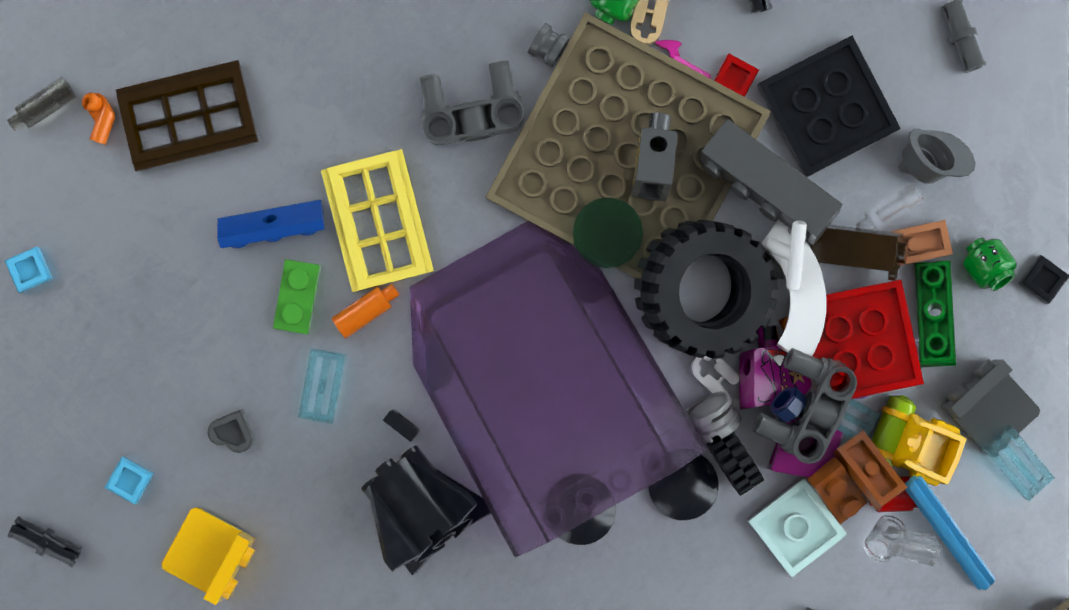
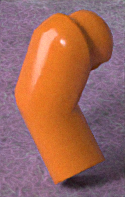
(102, 115)

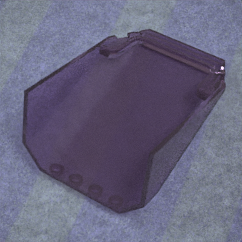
(544, 385)

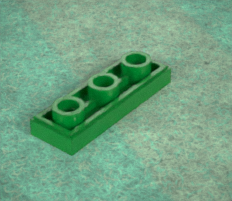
(935, 333)

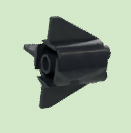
(418, 509)

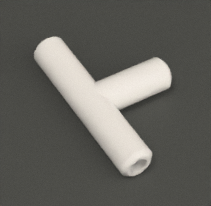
(793, 253)

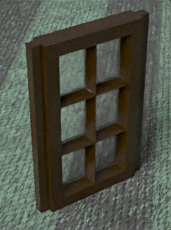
(187, 115)

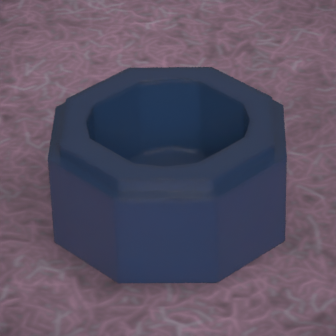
(788, 404)

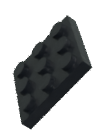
(828, 106)

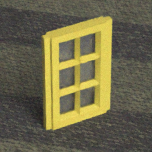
(377, 220)

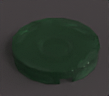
(607, 232)

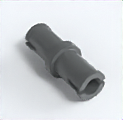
(963, 35)

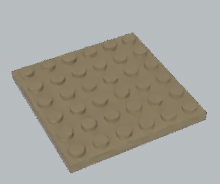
(588, 130)

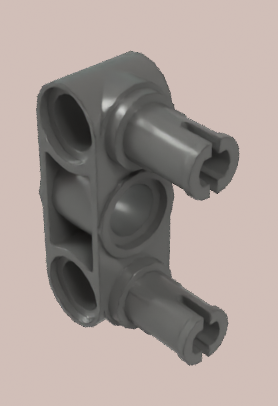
(473, 119)
(822, 411)

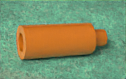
(364, 310)

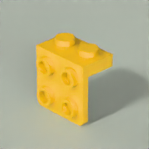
(209, 554)

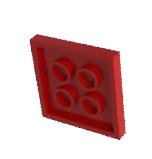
(873, 337)

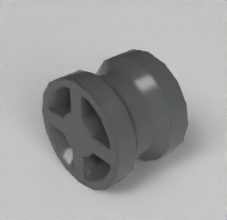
(548, 45)

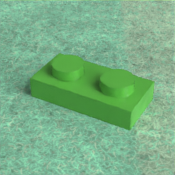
(296, 296)

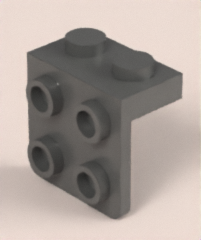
(990, 404)

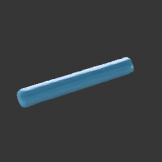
(949, 532)

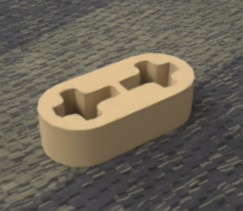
(657, 20)

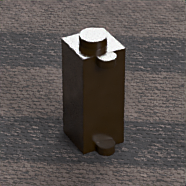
(862, 249)

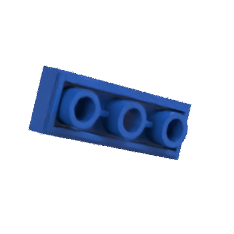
(270, 224)

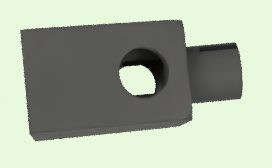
(655, 169)

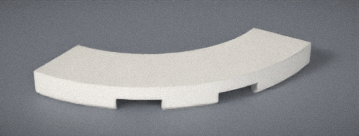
(807, 304)

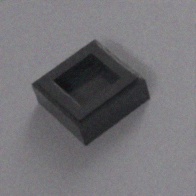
(1044, 279)
(401, 425)

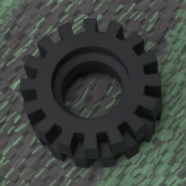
(735, 462)

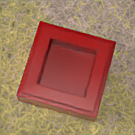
(736, 75)

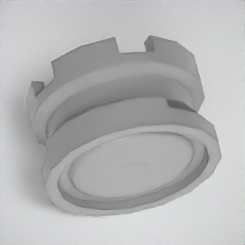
(714, 416)

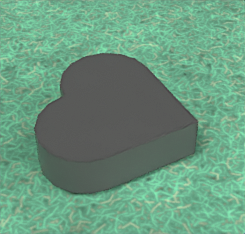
(232, 431)

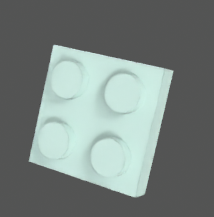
(797, 527)

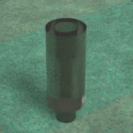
(42, 104)

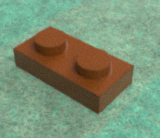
(870, 470)
(837, 490)

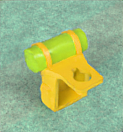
(916, 444)

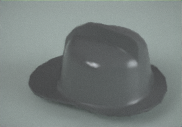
(935, 156)

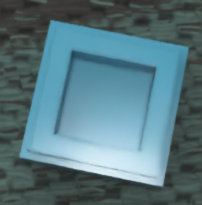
(28, 269)
(129, 480)

